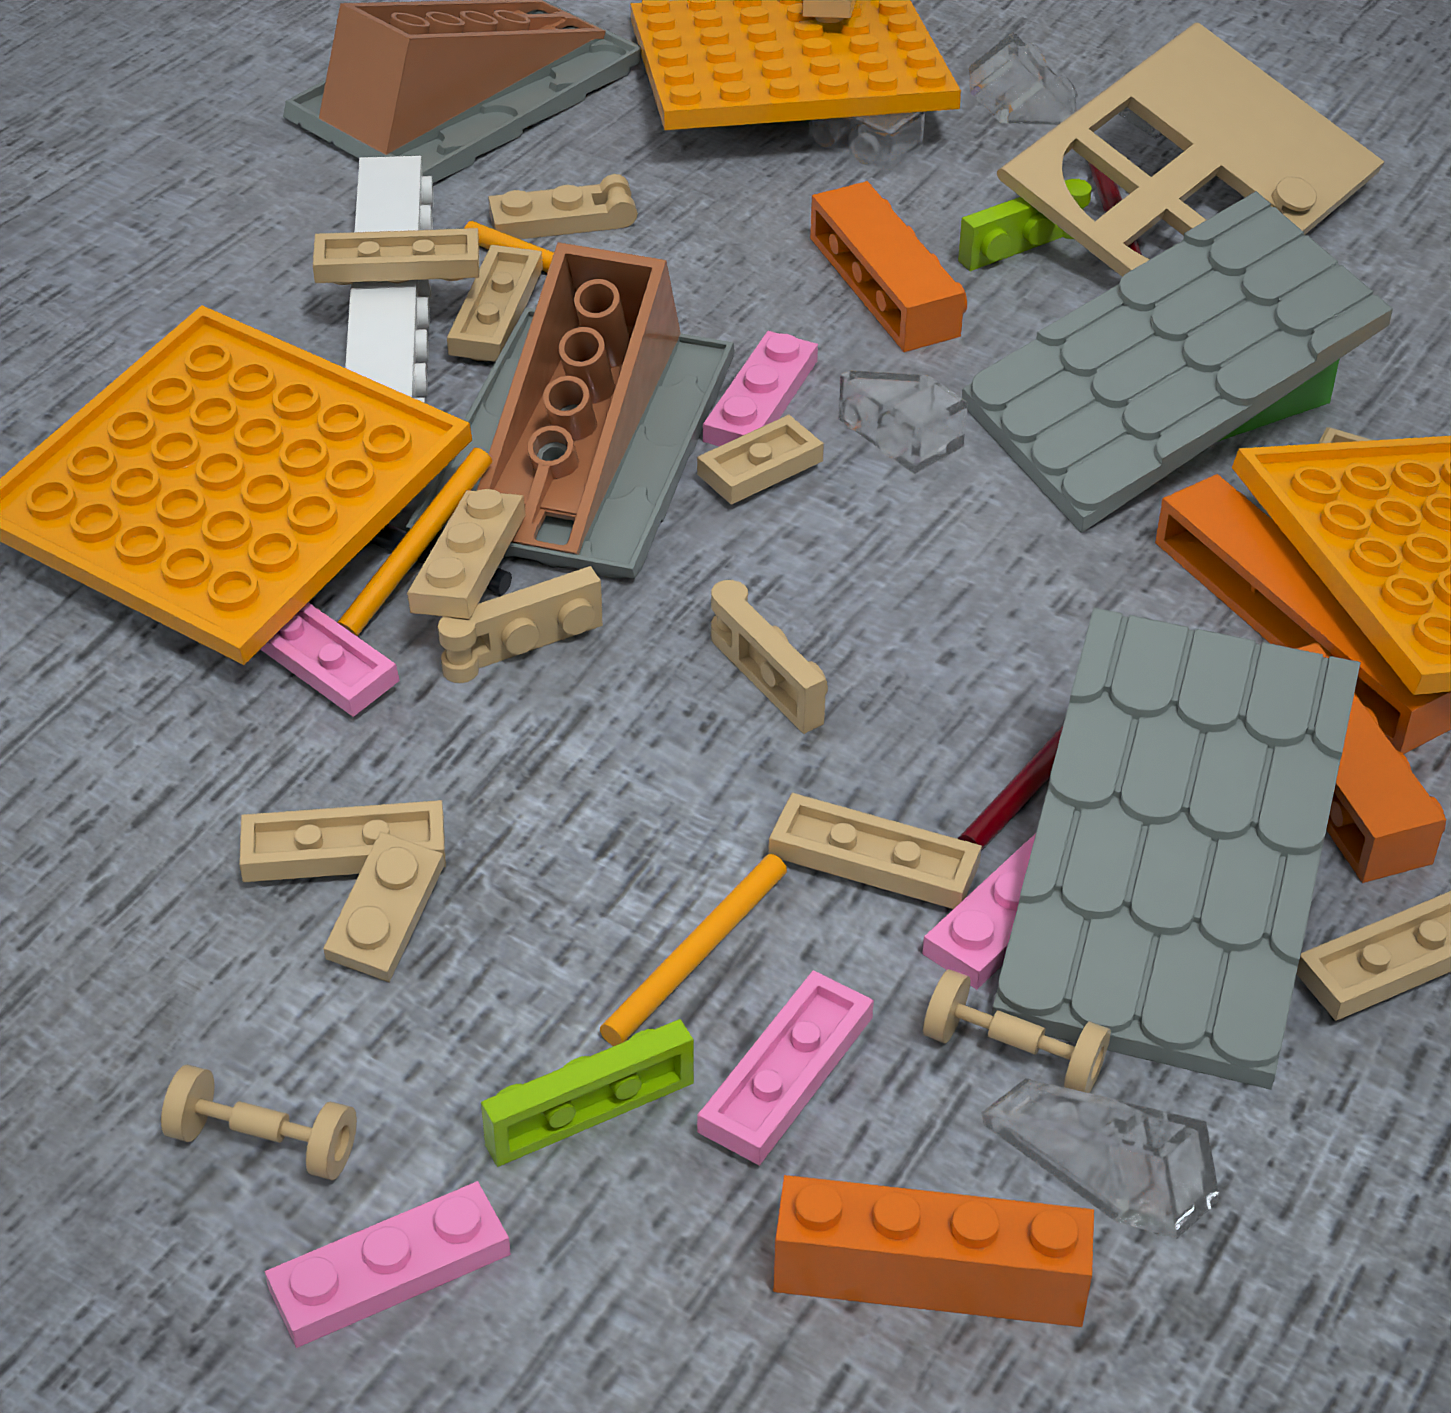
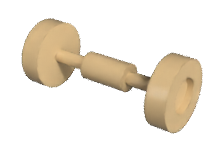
(948, 1007)
(191, 1102)

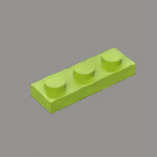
(587, 1092)

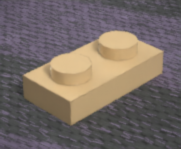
(760, 459)
(384, 906)

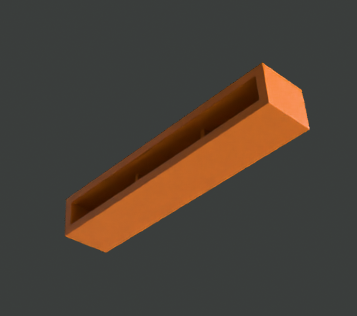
(1276, 592)

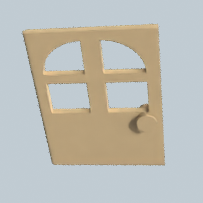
(1227, 122)

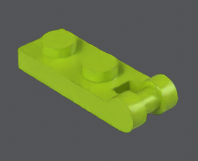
(1011, 229)

